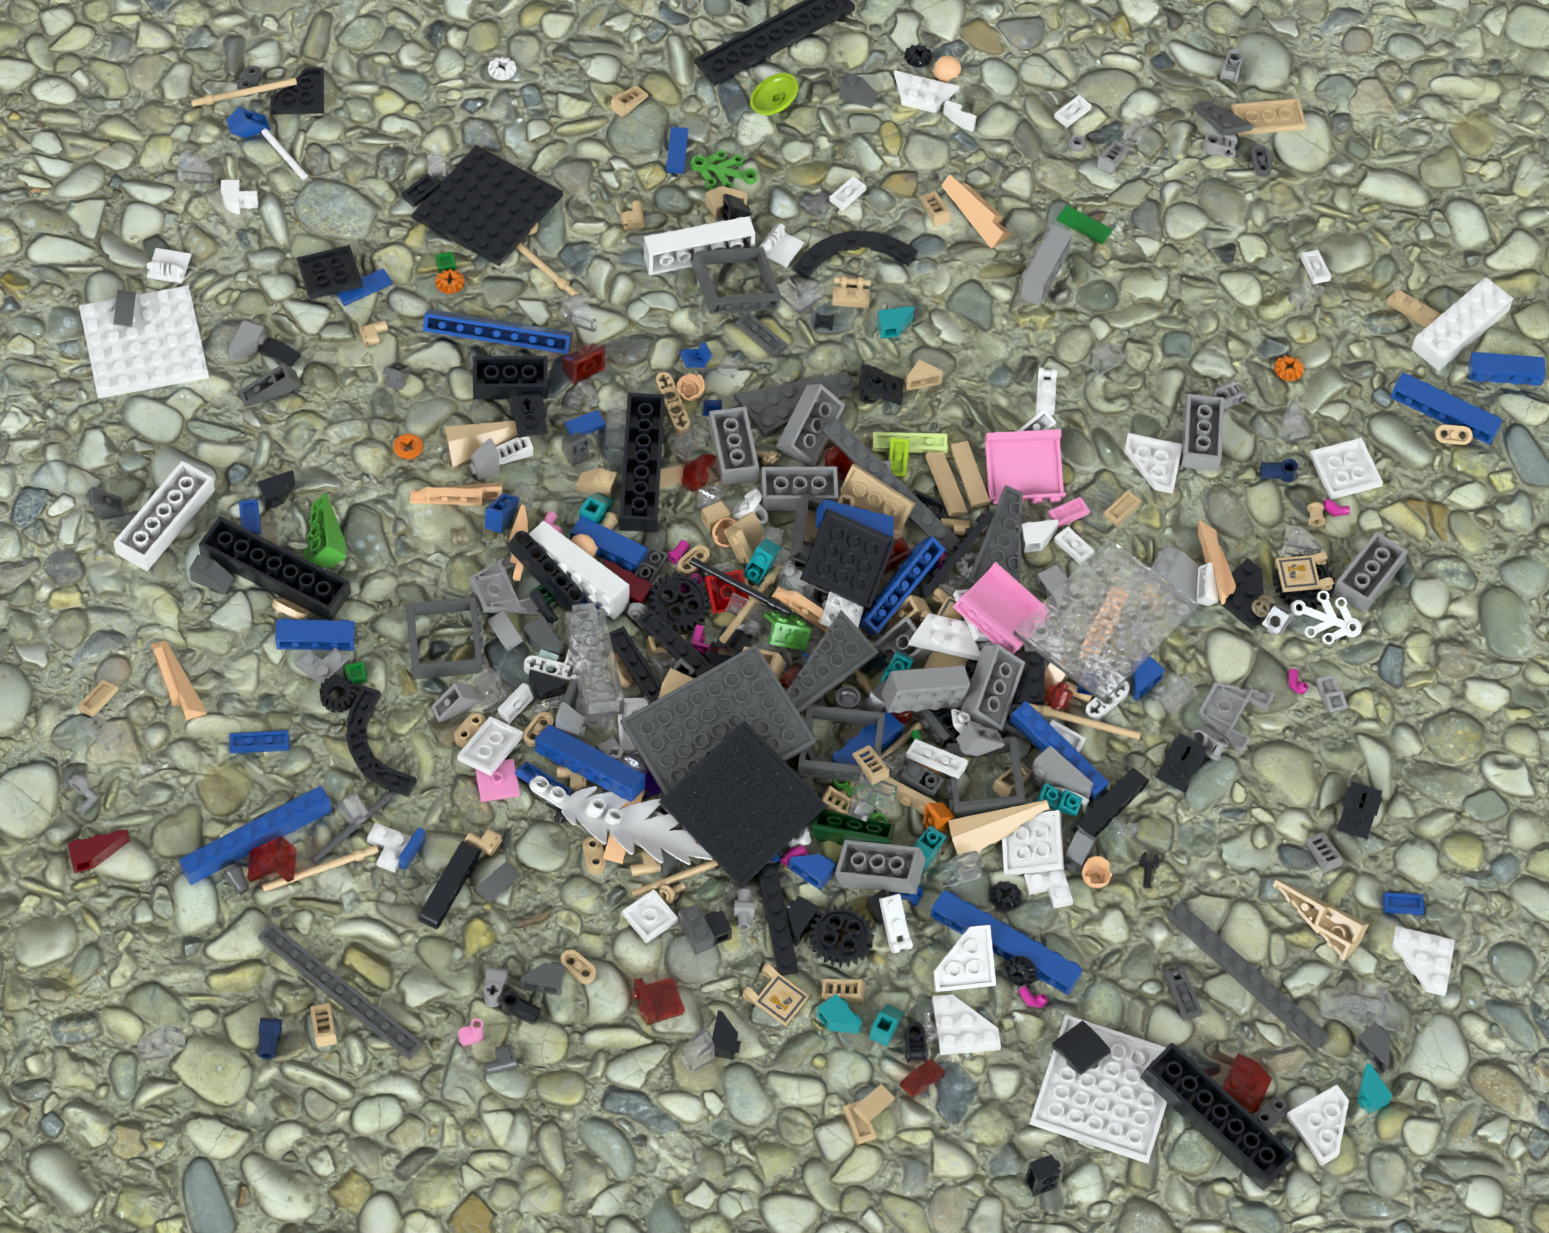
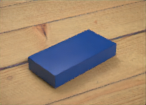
(585, 424)
(250, 515)
(412, 848)
(1403, 903)

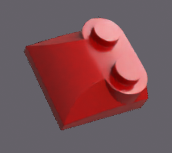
(721, 592)

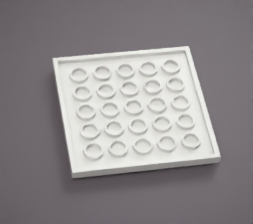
(154, 352)
(1106, 1103)

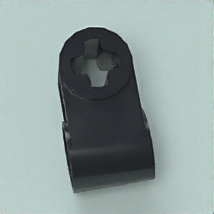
(915, 1046)

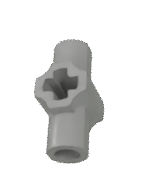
(744, 909)

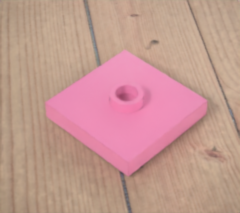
(500, 784)

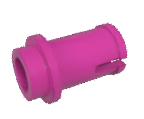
(678, 552)

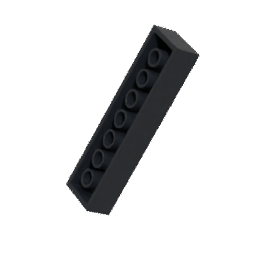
(642, 462)
(275, 568)
(1217, 1116)

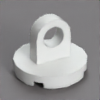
(750, 504)

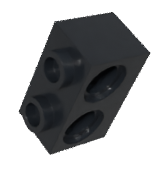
(1043, 1175)

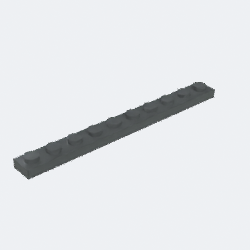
(863, 457)
(1247, 976)
(340, 991)

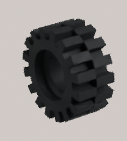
(337, 703)

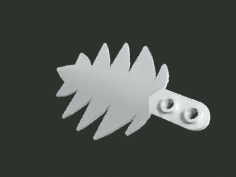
(603, 813)

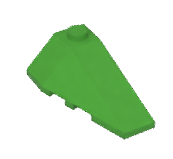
(325, 539)

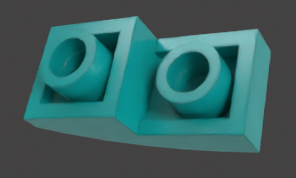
(898, 663)
(1063, 801)

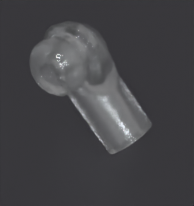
(930, 1031)

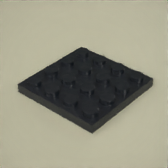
(848, 559)

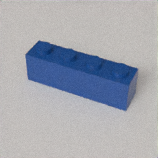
(1506, 368)
(876, 521)
(611, 545)
(315, 634)
(866, 737)

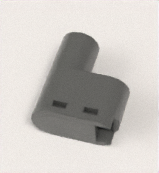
(505, 1060)

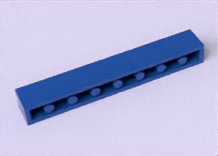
(497, 331)
(258, 832)
(1008, 942)

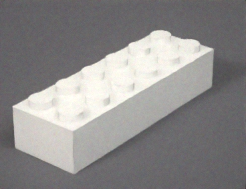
(677, 248)
(1462, 323)
(164, 516)
(587, 573)

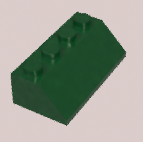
(840, 827)

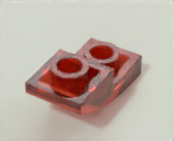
(920, 1079)

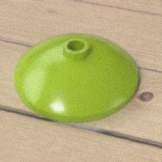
(774, 94)

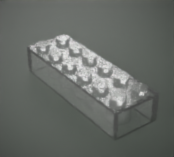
(594, 663)

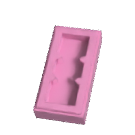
(1069, 512)

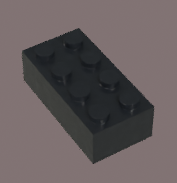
(509, 376)

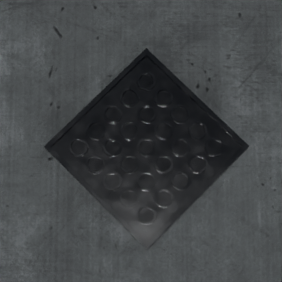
(487, 205)
(742, 804)

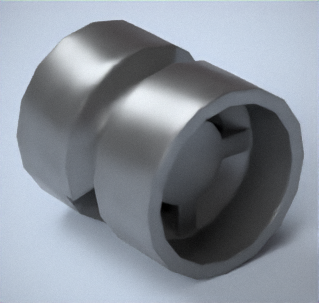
(847, 698)

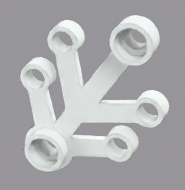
(1329, 618)

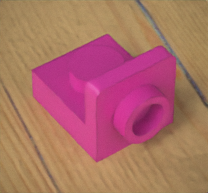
(699, 639)

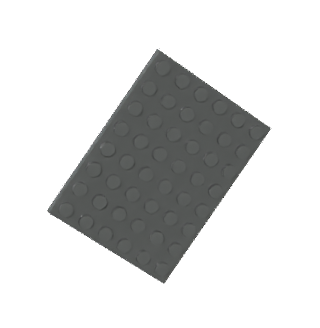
(699, 715)

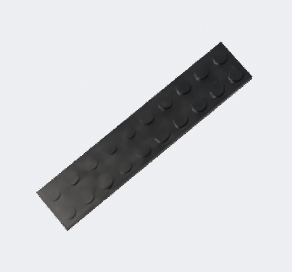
(770, 37)

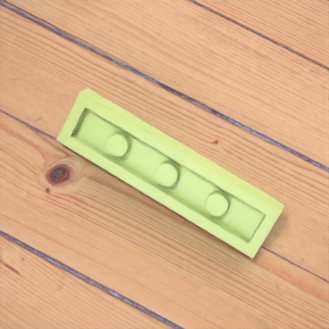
(918, 441)

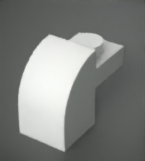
(234, 198)

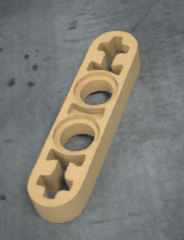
(675, 402)

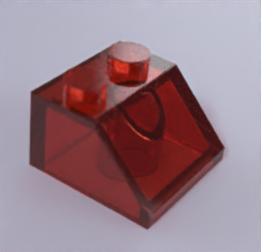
(584, 363)
(1247, 1082)

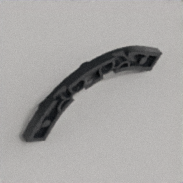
(853, 241)
(361, 752)

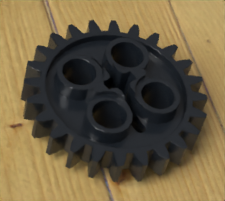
(671, 586)
(1309, 597)
(823, 930)

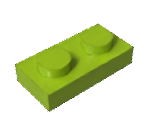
(899, 456)

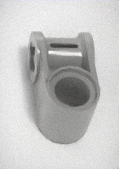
(1232, 65)
(1218, 144)
(1231, 393)
(1213, 741)
(611, 748)
(495, 984)

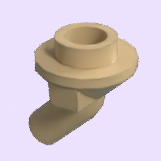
(769, 459)
(668, 893)

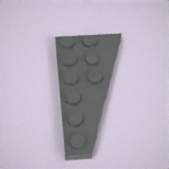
(773, 406)
(1002, 538)
(833, 660)

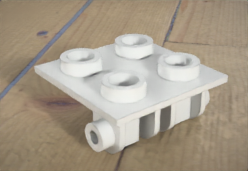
(781, 246)
(168, 265)
(835, 604)

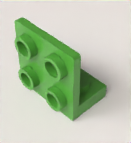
(788, 631)

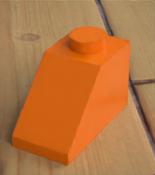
(937, 816)

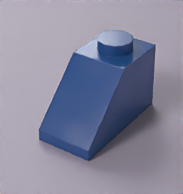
(246, 122)
(501, 512)
(1146, 677)
(813, 868)

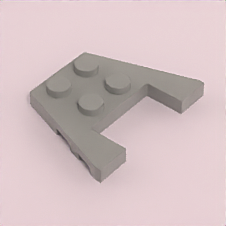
(495, 590)
(1225, 706)

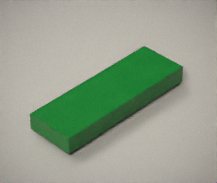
(1084, 224)

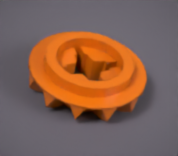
(456, 284)
(1288, 374)
(406, 440)

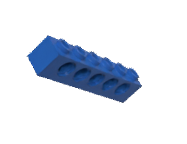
(901, 585)

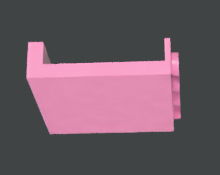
(1026, 463)
(998, 607)

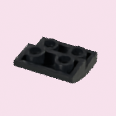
(1081, 1047)

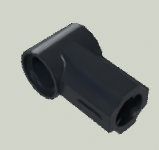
(521, 1009)

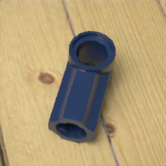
(1278, 470)
(269, 1032)

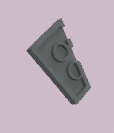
(1221, 119)

